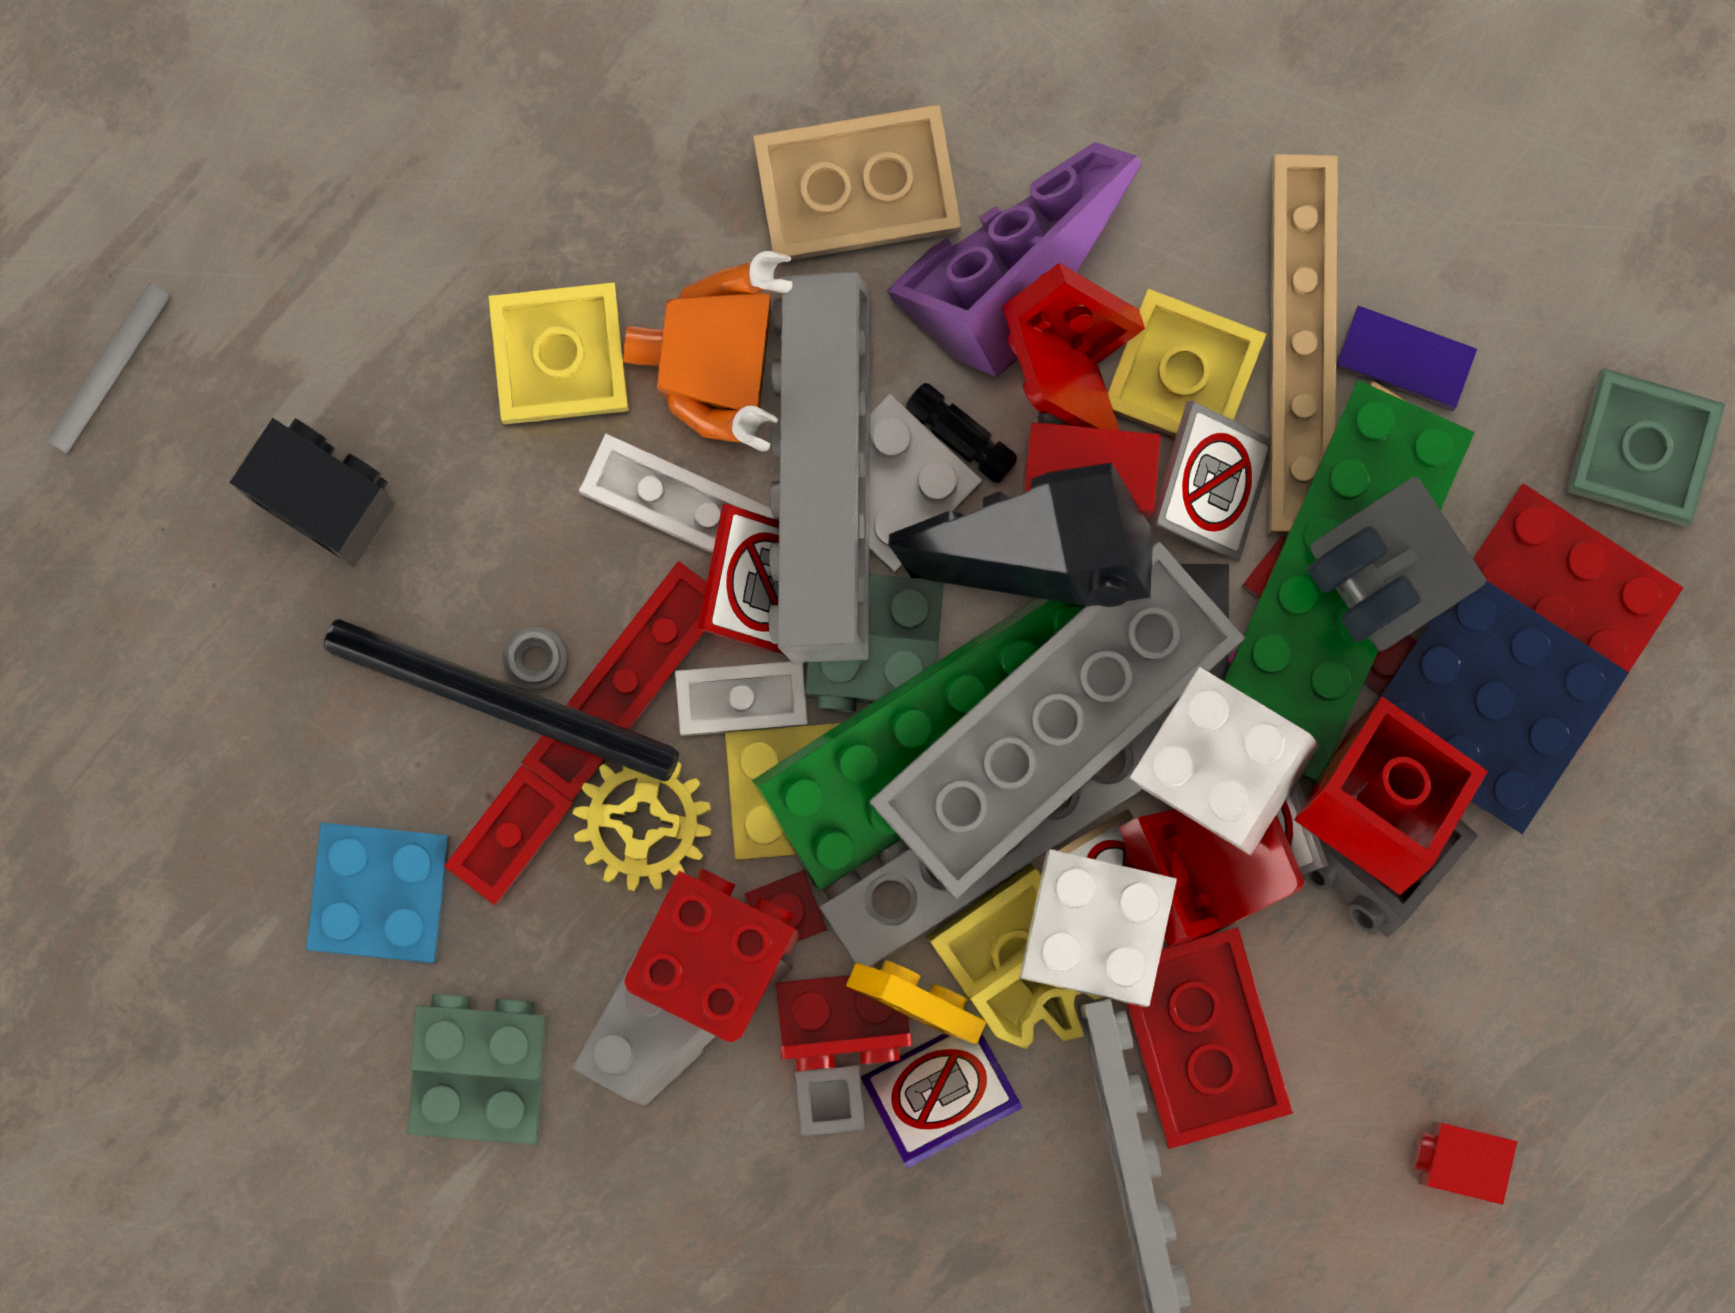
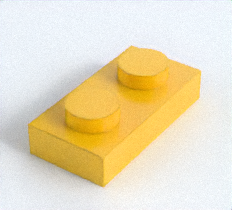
(898, 990)

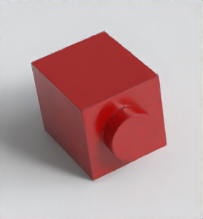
(1465, 1161)

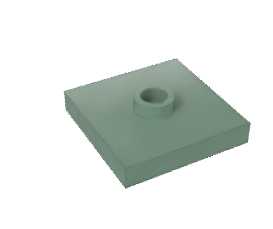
(1645, 447)

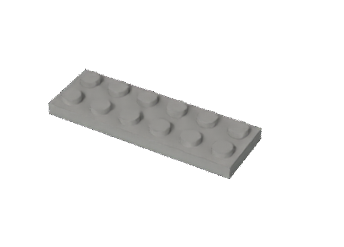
(1053, 725)
(1133, 1158)

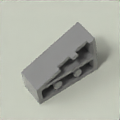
(641, 1046)

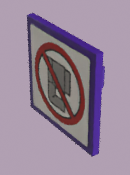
(940, 1095)

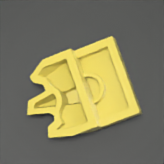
(985, 956)

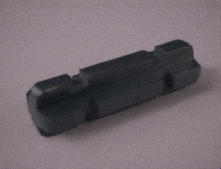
(961, 432)

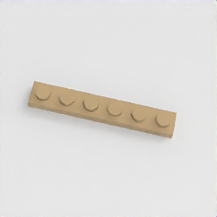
(1301, 327)

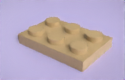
(857, 183)

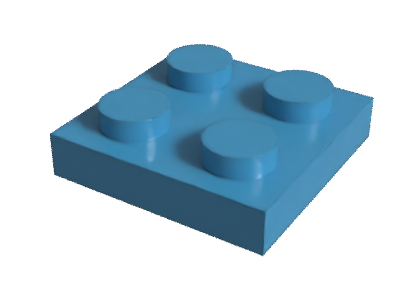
(378, 893)

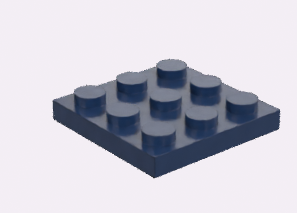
(1505, 696)

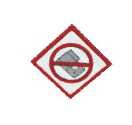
(741, 580)

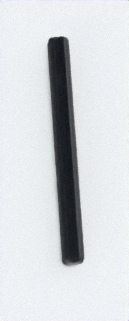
(501, 700)

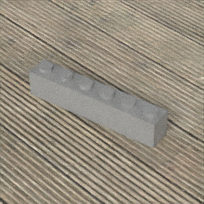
(822, 469)

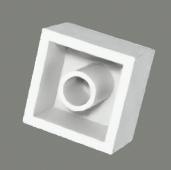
(1225, 760)

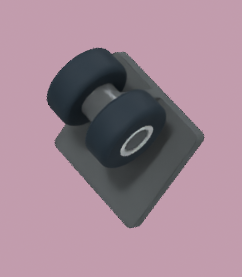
(1394, 566)

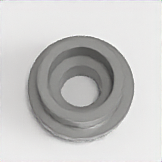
(534, 638)

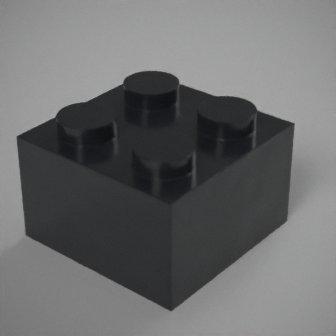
(314, 492)

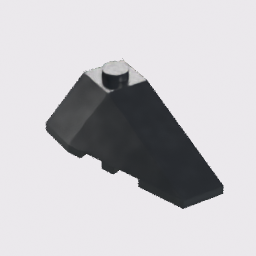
(1061, 541)

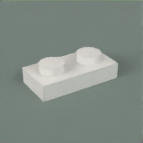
(741, 698)

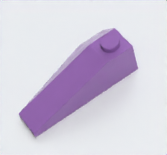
(962, 287)

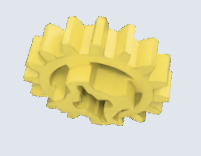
(639, 851)

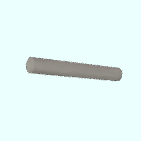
(107, 368)

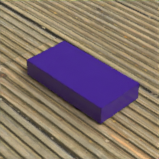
(1406, 358)

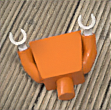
(715, 350)

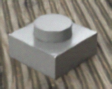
(830, 1100)

